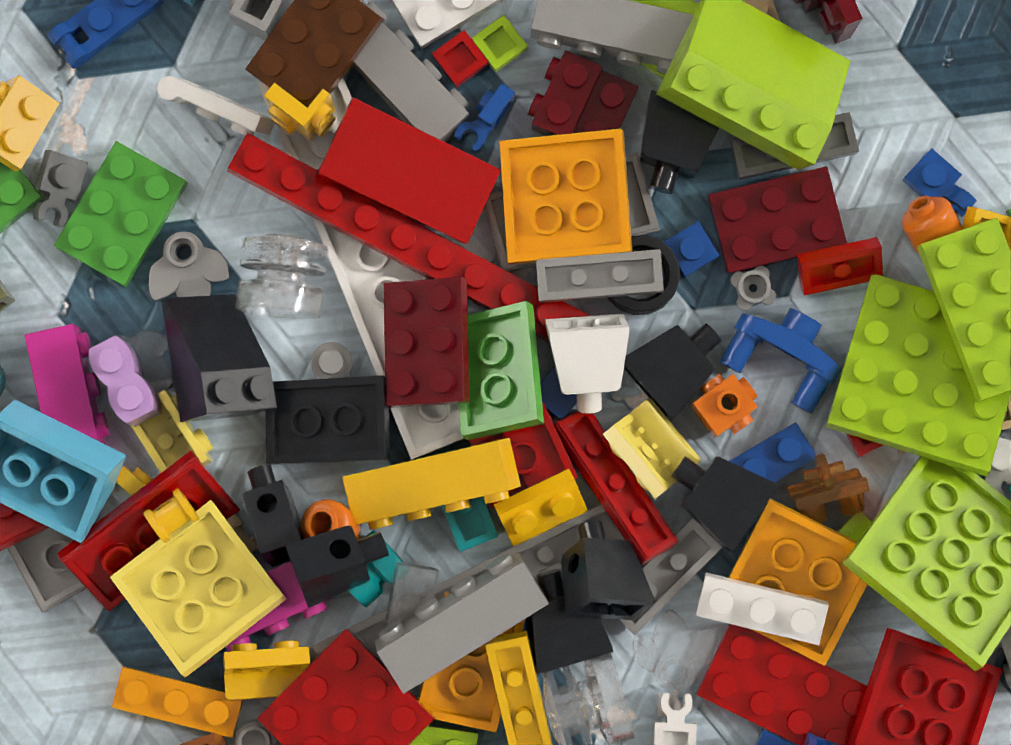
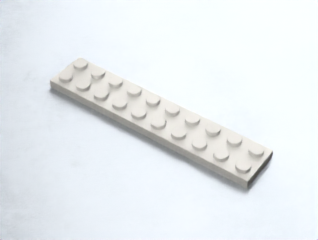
(361, 278)

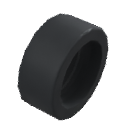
(671, 274)

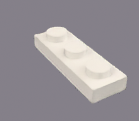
(762, 608)

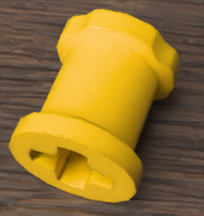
(171, 515)

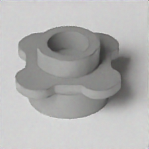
(757, 277)

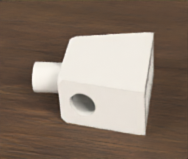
(588, 356)

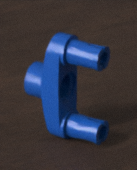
(792, 337)

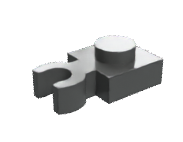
(60, 180)

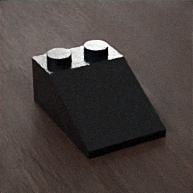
(215, 359)

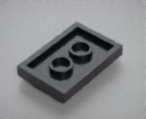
(328, 421)

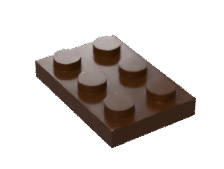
(314, 46)

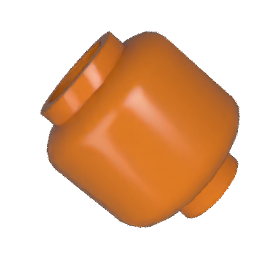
(929, 219)
(327, 516)

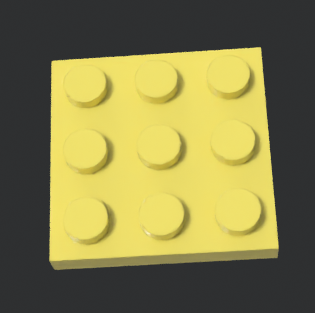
(198, 589)

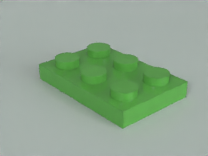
(121, 214)
(502, 372)

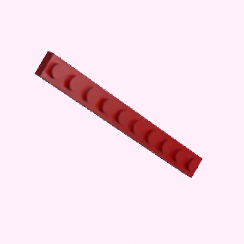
(387, 231)

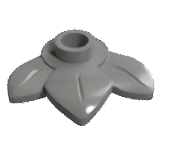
(186, 276)

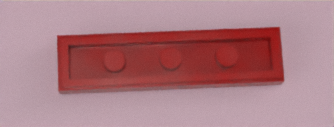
(615, 486)

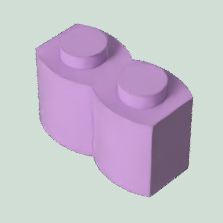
(121, 370)

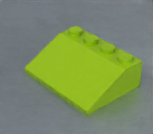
(757, 80)

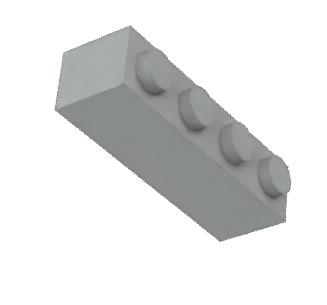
(611, 27)
(409, 84)
(459, 622)

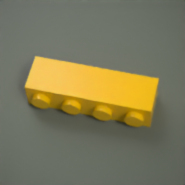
(432, 482)

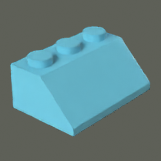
(54, 471)

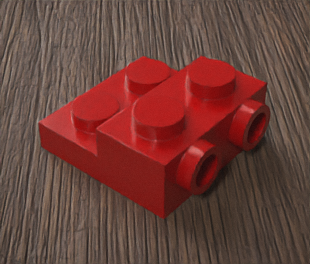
(536, 453)

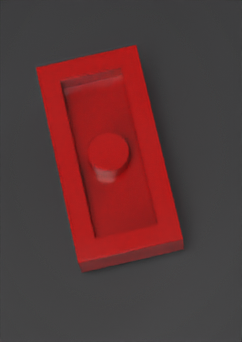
(839, 266)

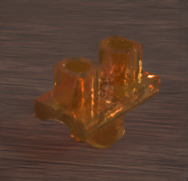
(827, 484)

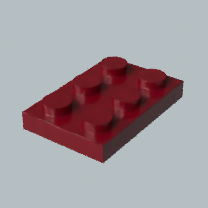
(776, 219)
(426, 342)

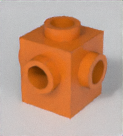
(714, 415)

